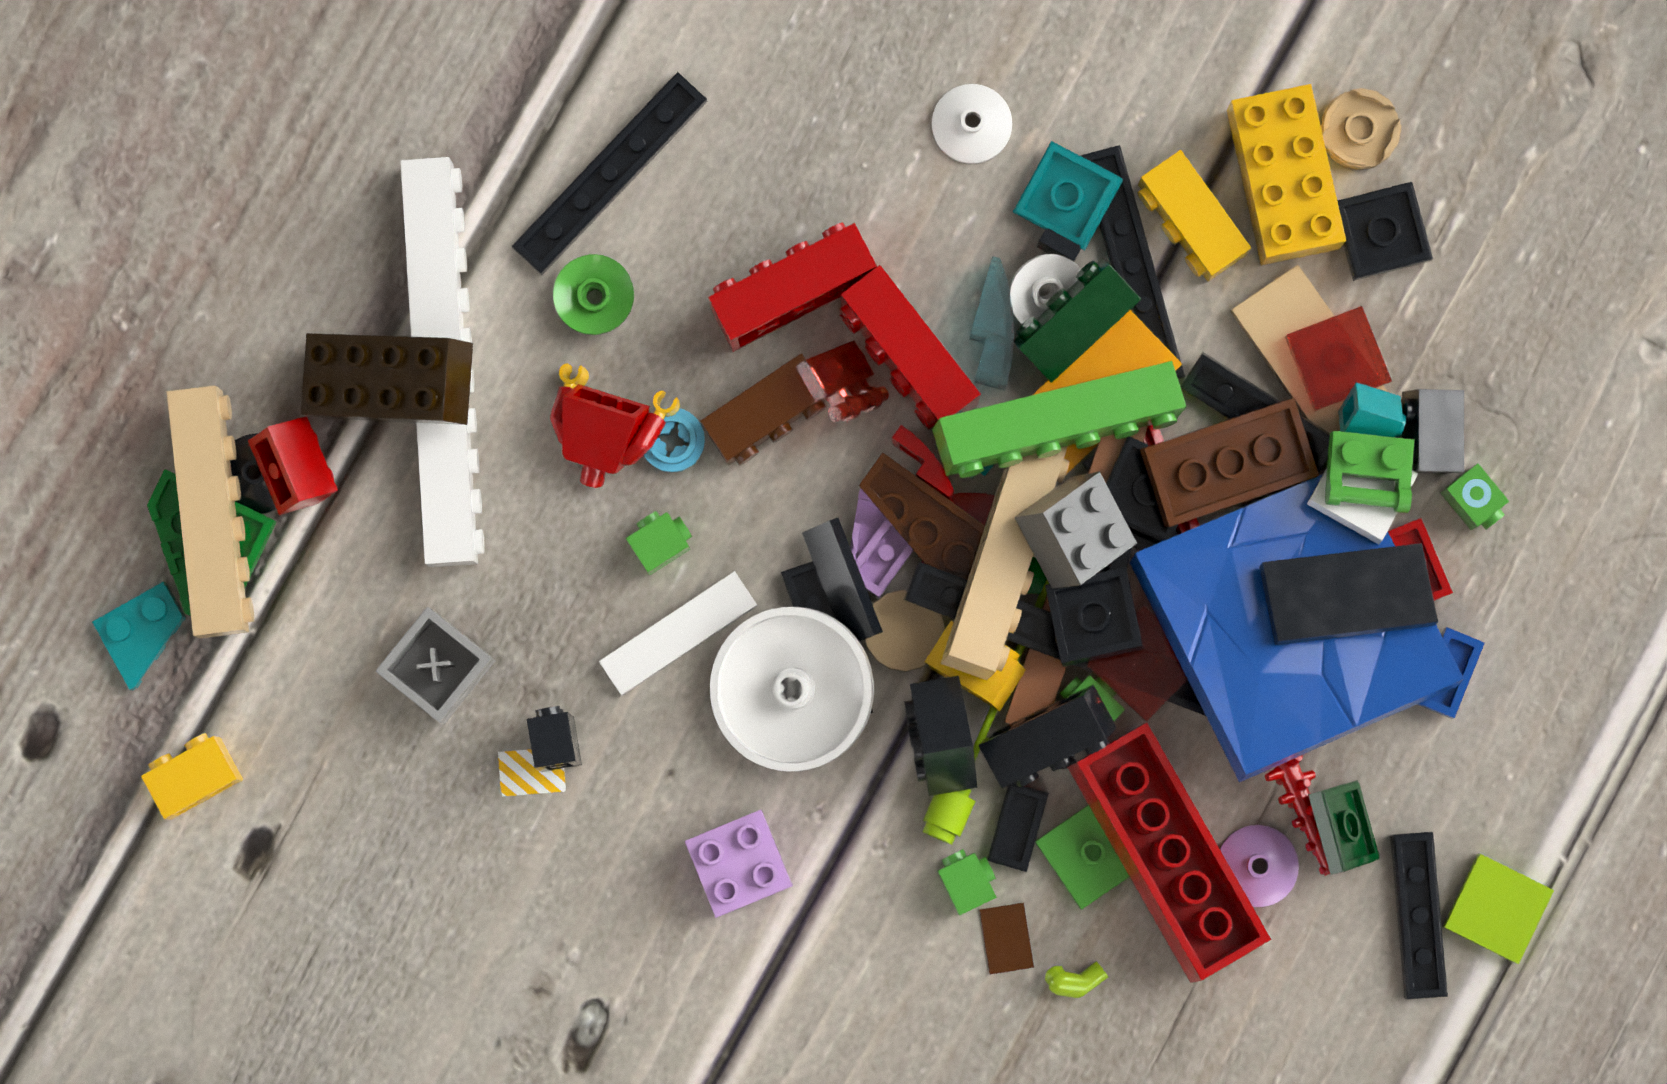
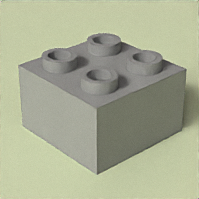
(435, 665)

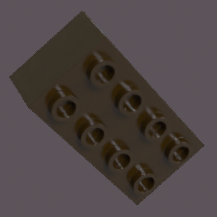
(387, 378)

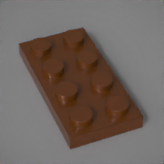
(1229, 462)

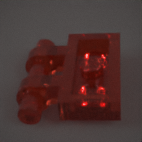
(836, 371)

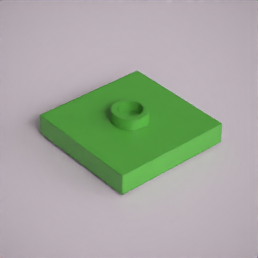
(1083, 857)

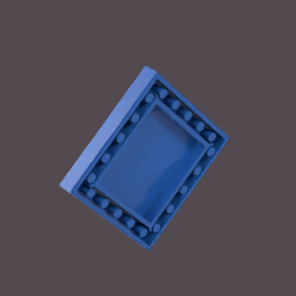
(1286, 697)

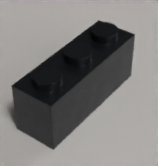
(1048, 738)

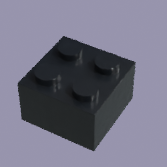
(941, 736)

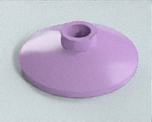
(1280, 857)

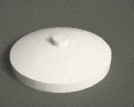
(791, 688)

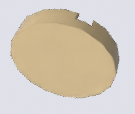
(1360, 129)
(907, 632)

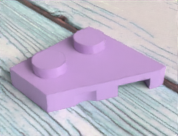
(876, 546)

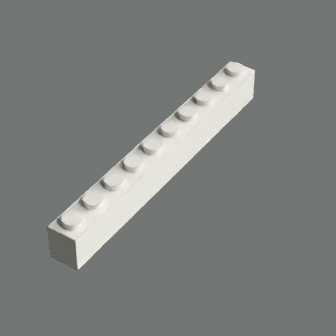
(437, 311)

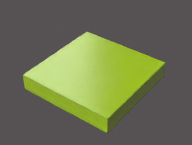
(1498, 908)

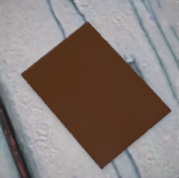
(1006, 938)

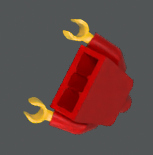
(603, 428)

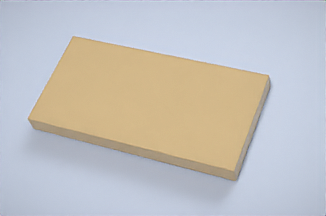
(1272, 314)

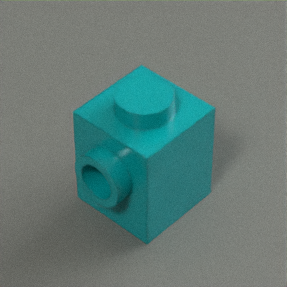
(1372, 412)

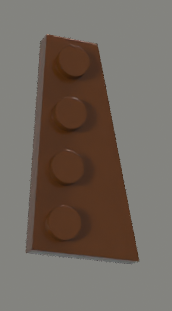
(925, 519)

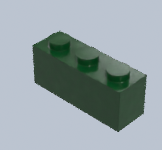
(1075, 318)

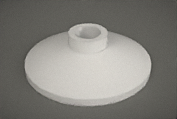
(968, 143)
(1040, 270)

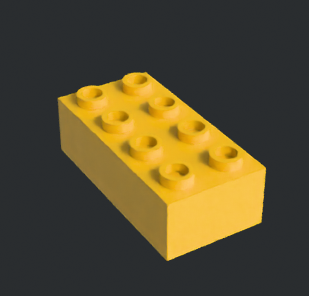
(1286, 174)

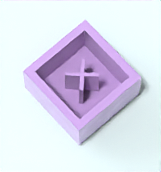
(738, 863)

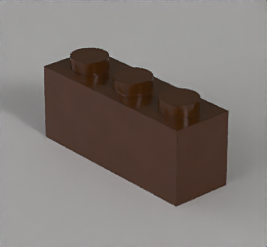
(761, 413)

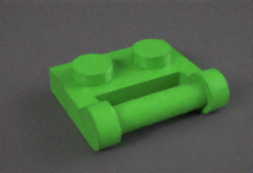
(1369, 458)

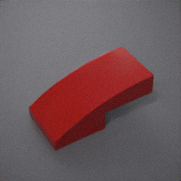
(931, 470)

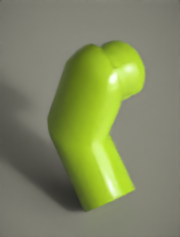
(1073, 984)

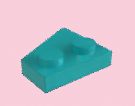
(139, 631)

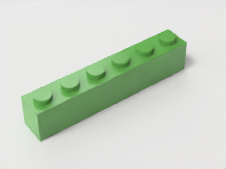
(1059, 419)

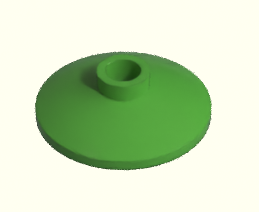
(590, 274)

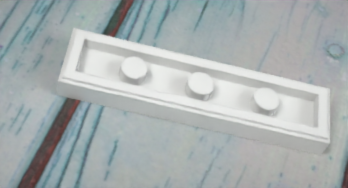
(678, 633)

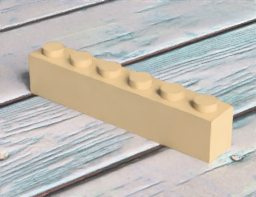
(209, 512)
(1000, 570)

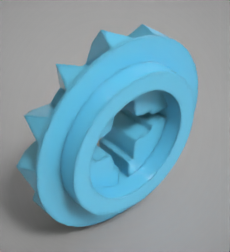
(682, 456)

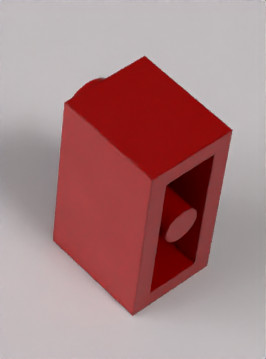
(293, 465)

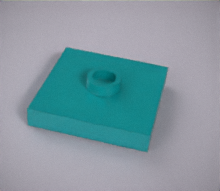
(1068, 195)

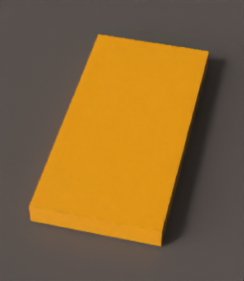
(1120, 350)

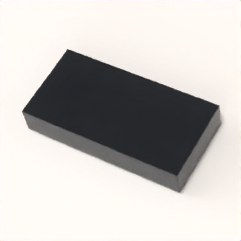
(1017, 827)

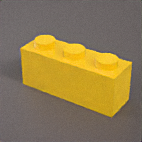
(1192, 216)

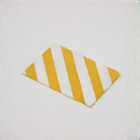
(521, 777)

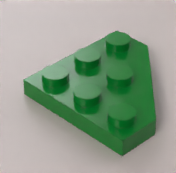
(166, 516)

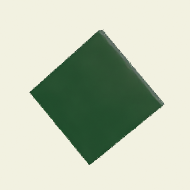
(1344, 827)

